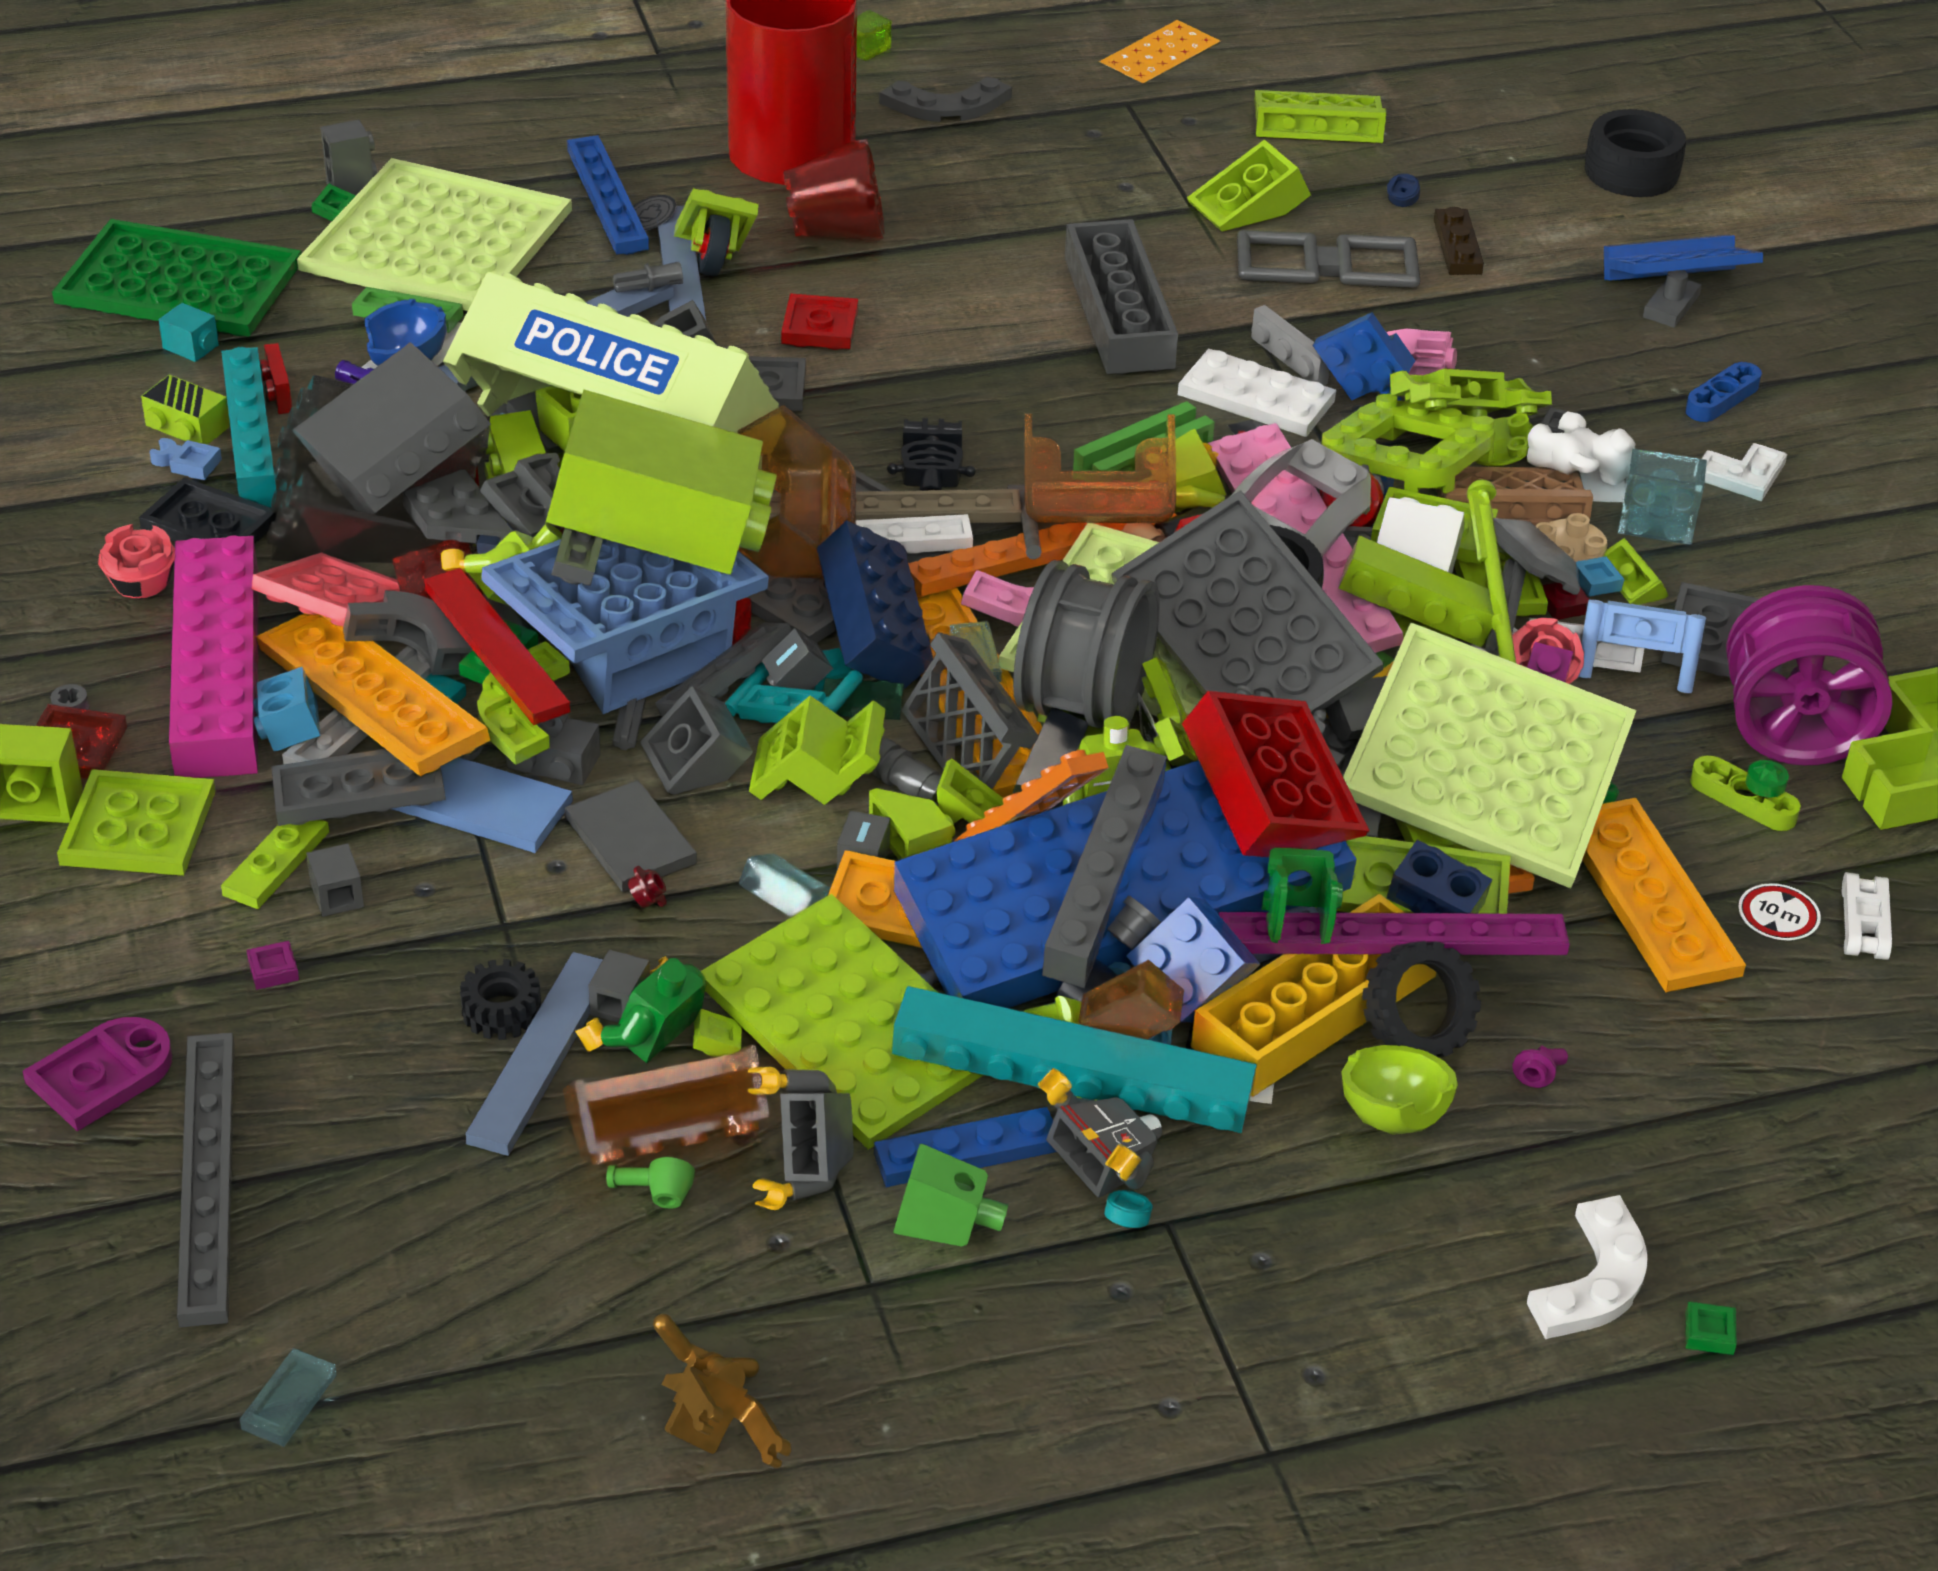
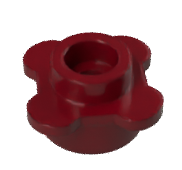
(647, 887)

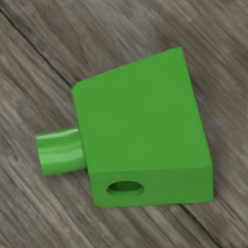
(946, 1200)

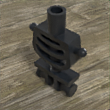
(931, 455)

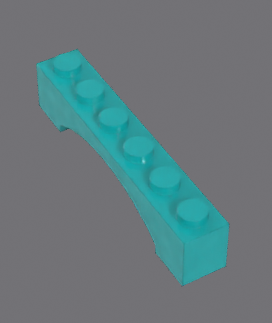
(249, 425)

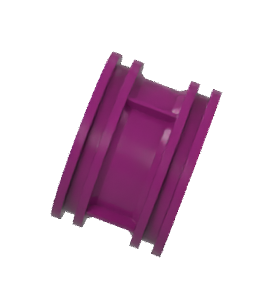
(1812, 711)

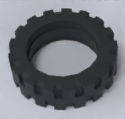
(1459, 986)

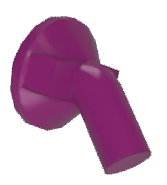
(1538, 1066)

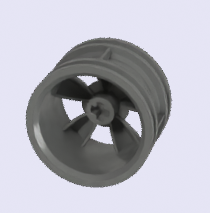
(1085, 644)

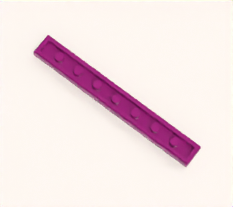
(1381, 931)

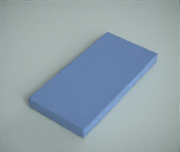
(495, 804)

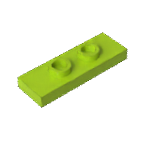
(273, 862)

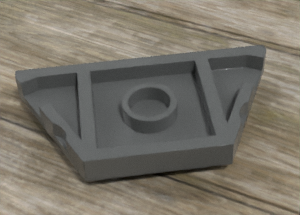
(454, 509)

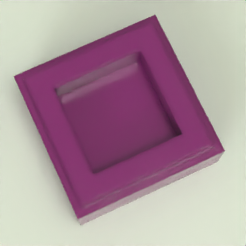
(272, 965)

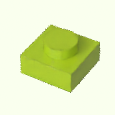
(716, 1034)

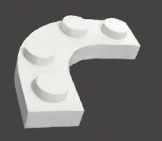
(1611, 1284)

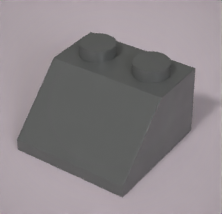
(696, 743)

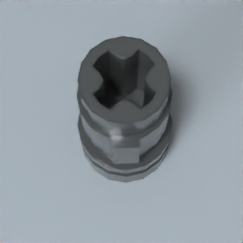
(908, 774)

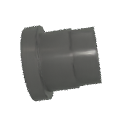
(1132, 923)

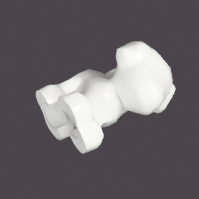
(1581, 449)

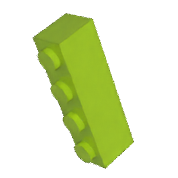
(1418, 591)

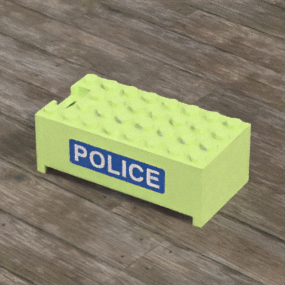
(533, 338)

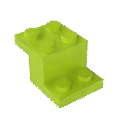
(818, 750)

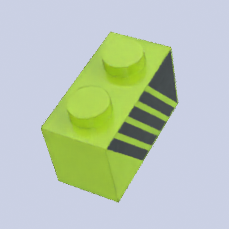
(185, 410)

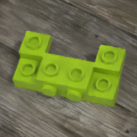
(1468, 391)

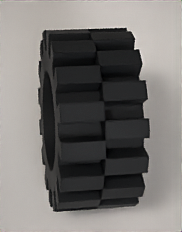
(494, 982)

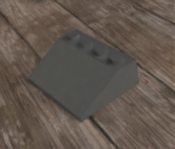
(391, 429)

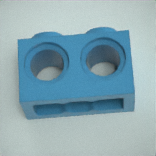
(286, 709)

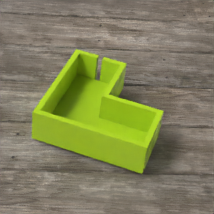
(1900, 770)

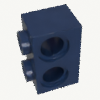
(1439, 885)

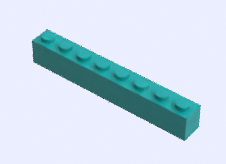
(1096, 1061)

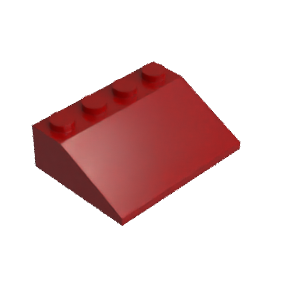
(1272, 773)

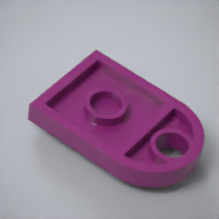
(101, 1069)

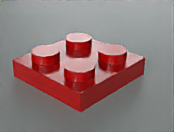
(819, 321)

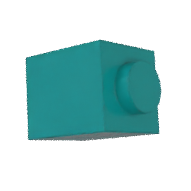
(188, 332)

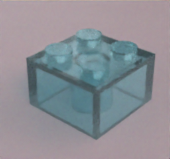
(1662, 496)

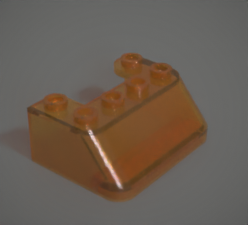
(1100, 496)
(666, 1106)

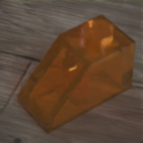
(1134, 1003)

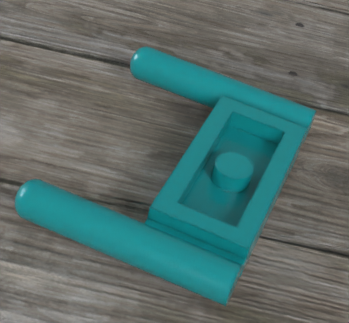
(773, 703)

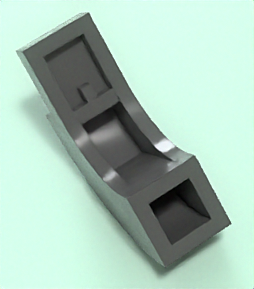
(411, 621)

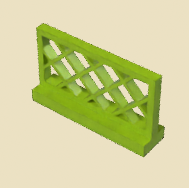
(1319, 116)

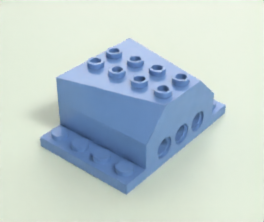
(638, 623)

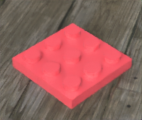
(323, 585)

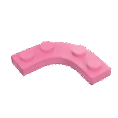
(997, 598)

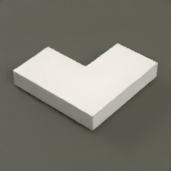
(1747, 477)

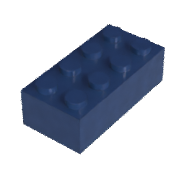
(874, 604)

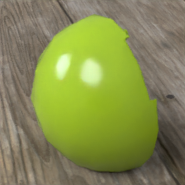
(1398, 1087)

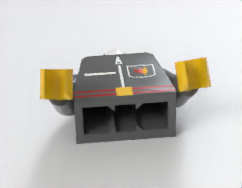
(814, 1132)
(1100, 1137)

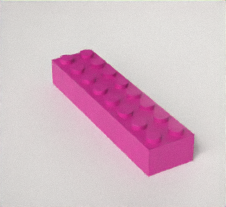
(214, 658)

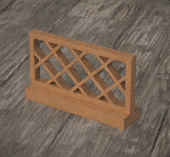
(1527, 499)

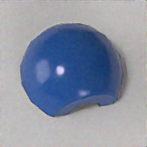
(402, 323)

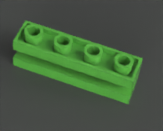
(1118, 449)

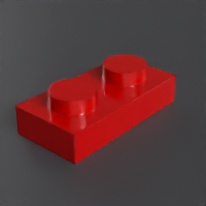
(276, 378)

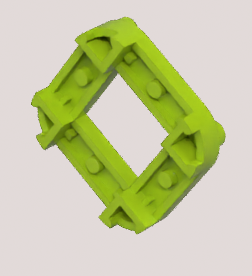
(1464, 442)

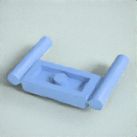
(1647, 629)

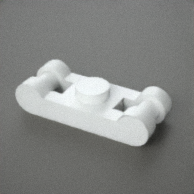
(1868, 913)

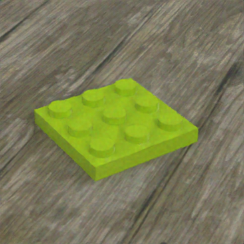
(137, 822)

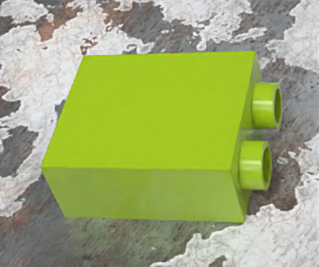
(662, 483)

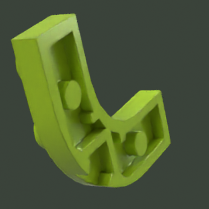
(506, 722)
(1171, 737)

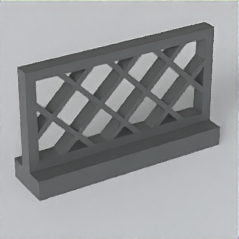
(981, 696)

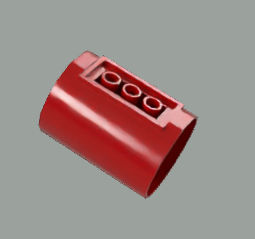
(789, 82)

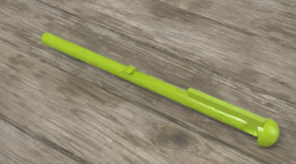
(1480, 496)

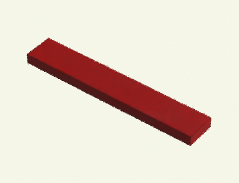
(497, 646)

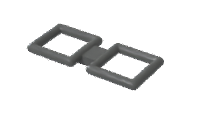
(1328, 260)

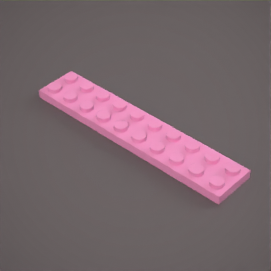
(1299, 507)

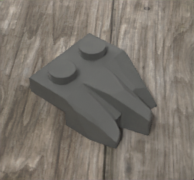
(525, 492)

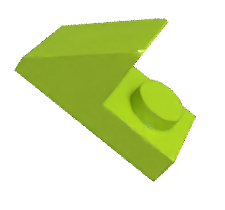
(963, 794)

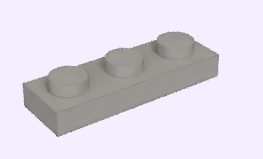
(1288, 345)

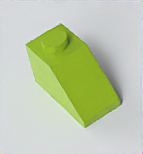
(914, 822)

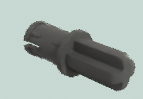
(649, 277)

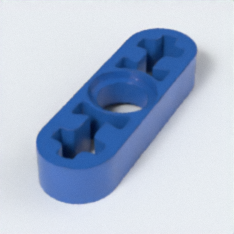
(1738, 380)

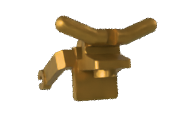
(712, 1395)

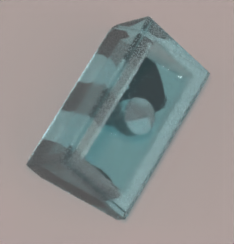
(781, 884)

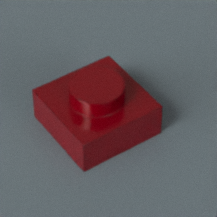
(1563, 603)

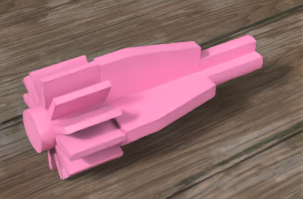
(1429, 348)

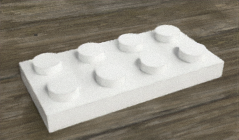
(1257, 392)

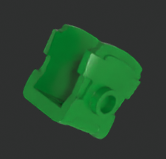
(1320, 891)

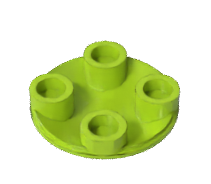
(1510, 439)

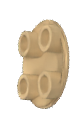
(1576, 536)

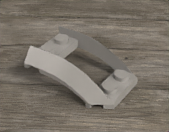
(1325, 471)

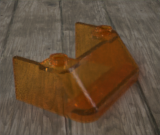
(815, 493)

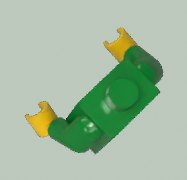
(654, 1013)

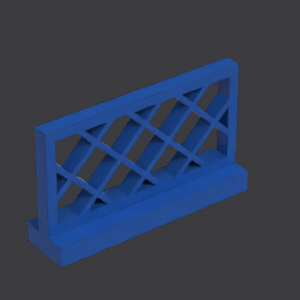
(1686, 254)

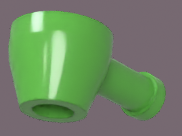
(666, 1176)

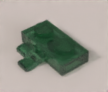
(883, 692)

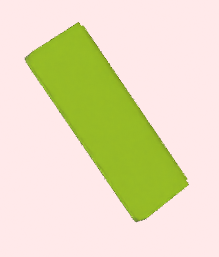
(1640, 581)

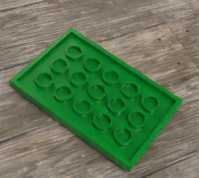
(154, 269)

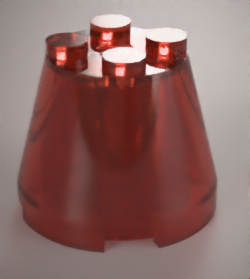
(837, 195)

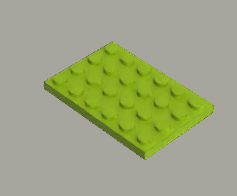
(827, 1001)

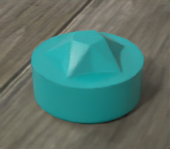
(1128, 1209)

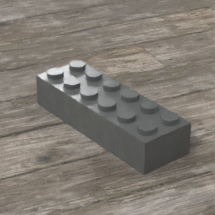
(1120, 297)

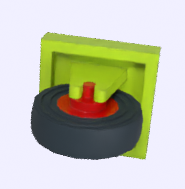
(715, 227)

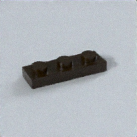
(1458, 241)

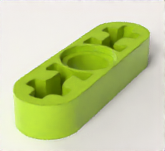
(1711, 777)

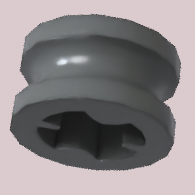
(70, 696)

